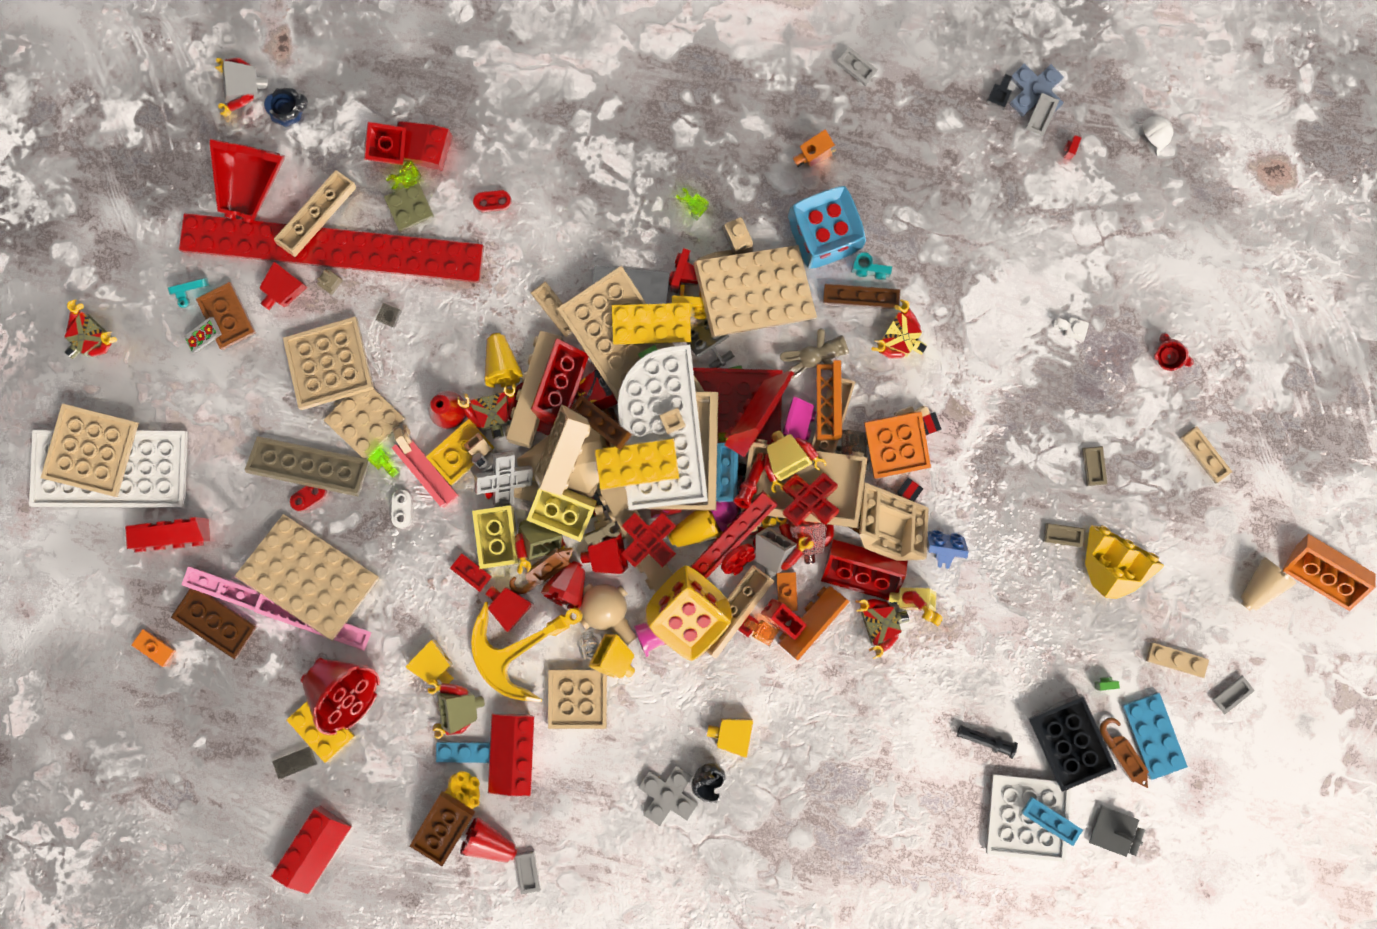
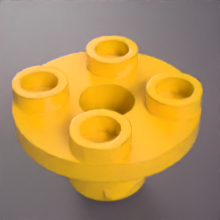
(464, 788)

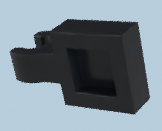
(1000, 94)

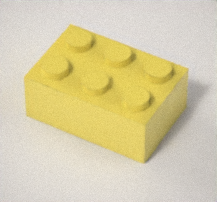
(562, 513)
(495, 536)

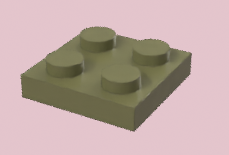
(409, 207)

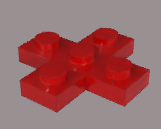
(810, 499)
(648, 539)

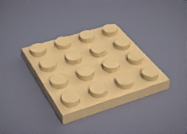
(328, 363)
(89, 450)

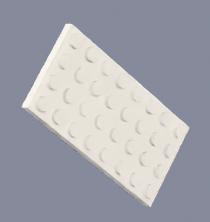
(151, 480)

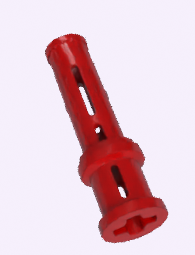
(749, 487)

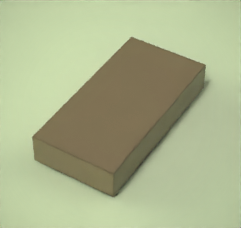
(1094, 466)
(1064, 535)

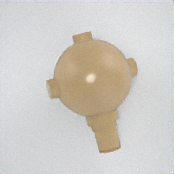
(605, 609)

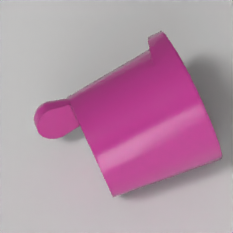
(647, 638)

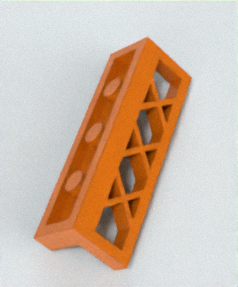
(836, 397)

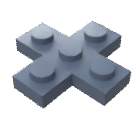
(1033, 86)

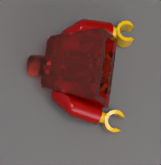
(816, 532)

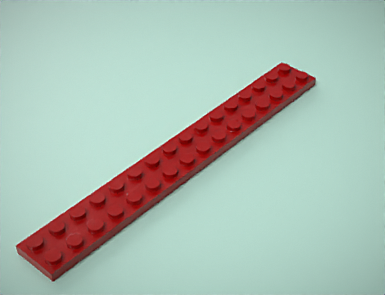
(334, 249)

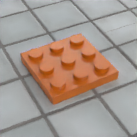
(897, 444)

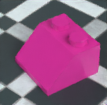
(799, 418)

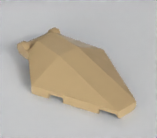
(585, 475)

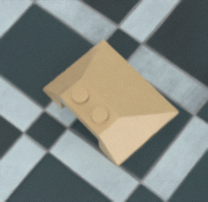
(893, 525)

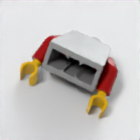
(239, 83)
(775, 550)

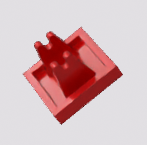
(684, 272)

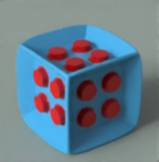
(826, 227)

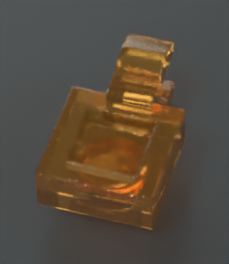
(763, 631)

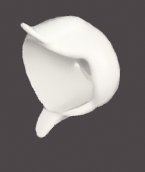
(1158, 131)

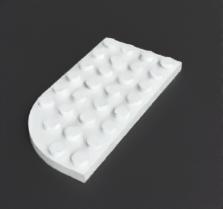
(650, 389)

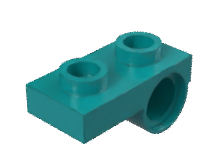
(879, 271)

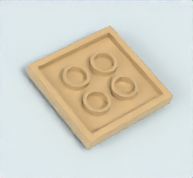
(364, 421)
(577, 699)

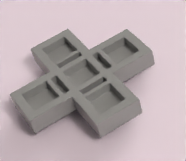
(503, 479)
(668, 795)

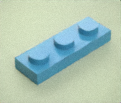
(726, 474)
(463, 752)
(1052, 821)

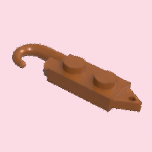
(543, 569)
(1125, 754)

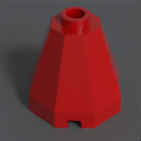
(566, 586)

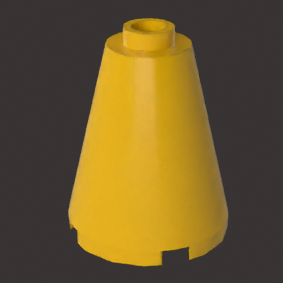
(500, 362)
(694, 529)

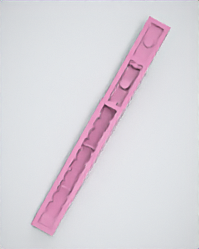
(251, 599)

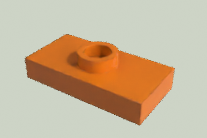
(787, 590)
(153, 647)

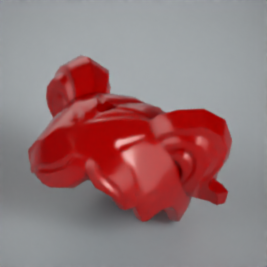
(1178, 354)

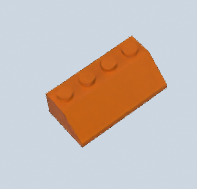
(1330, 572)
(818, 618)

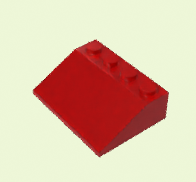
(756, 413)

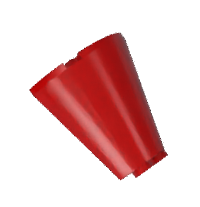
(242, 177)

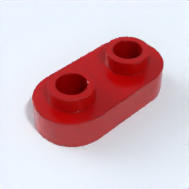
(492, 199)
(307, 497)

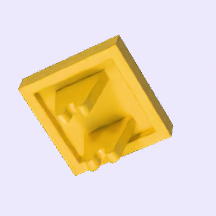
(696, 304)

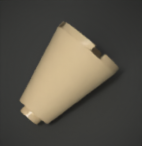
(1265, 585)

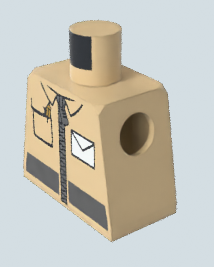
(738, 236)

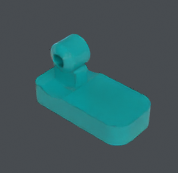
(180, 291)

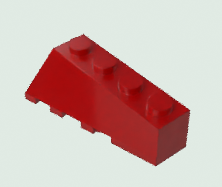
(168, 533)

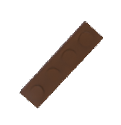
(861, 296)
(602, 422)

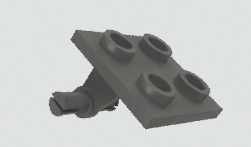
(703, 342)
(1116, 832)

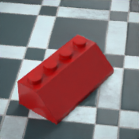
(559, 381)
(863, 570)
(511, 754)
(311, 850)

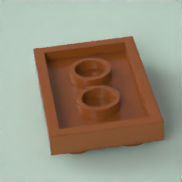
(228, 313)

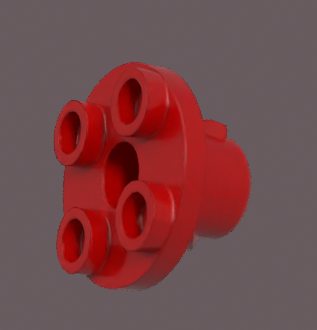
(737, 559)

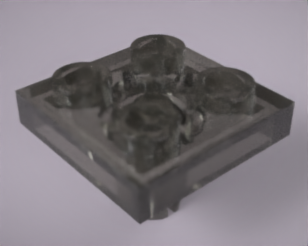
(853, 442)

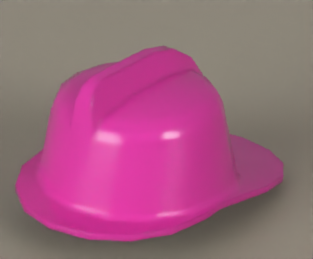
(725, 514)

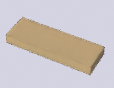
(550, 302)
(1206, 454)

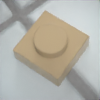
(672, 421)

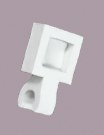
(1074, 328)

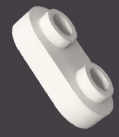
(403, 508)

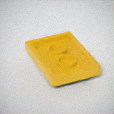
(451, 456)
(323, 745)

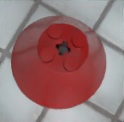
(339, 693)

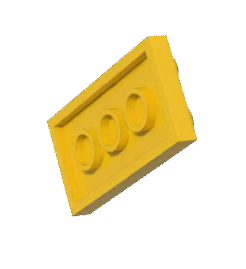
(651, 323)
(637, 464)

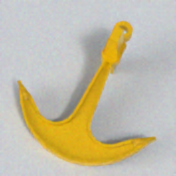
(494, 662)

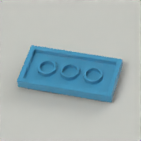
(1154, 736)

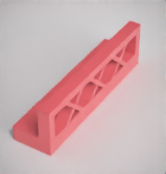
(427, 474)

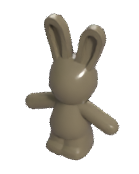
(812, 355)

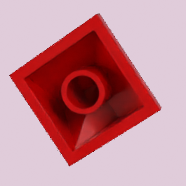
(384, 143)

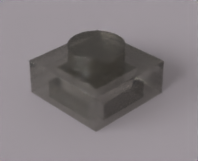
(388, 315)

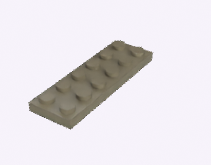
(307, 466)

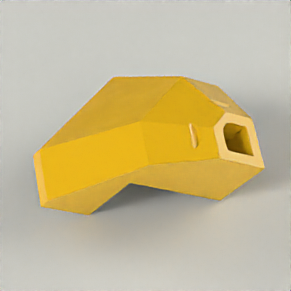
(1117, 563)

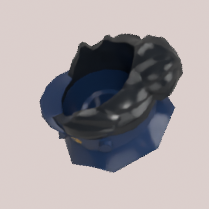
(285, 106)

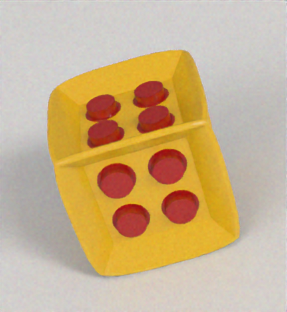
(688, 613)

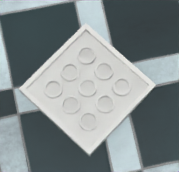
(1015, 834)

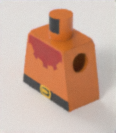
(823, 148)

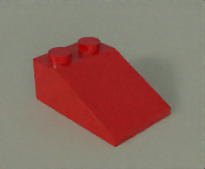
(426, 144)

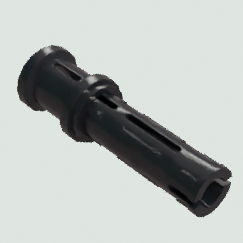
(996, 743)

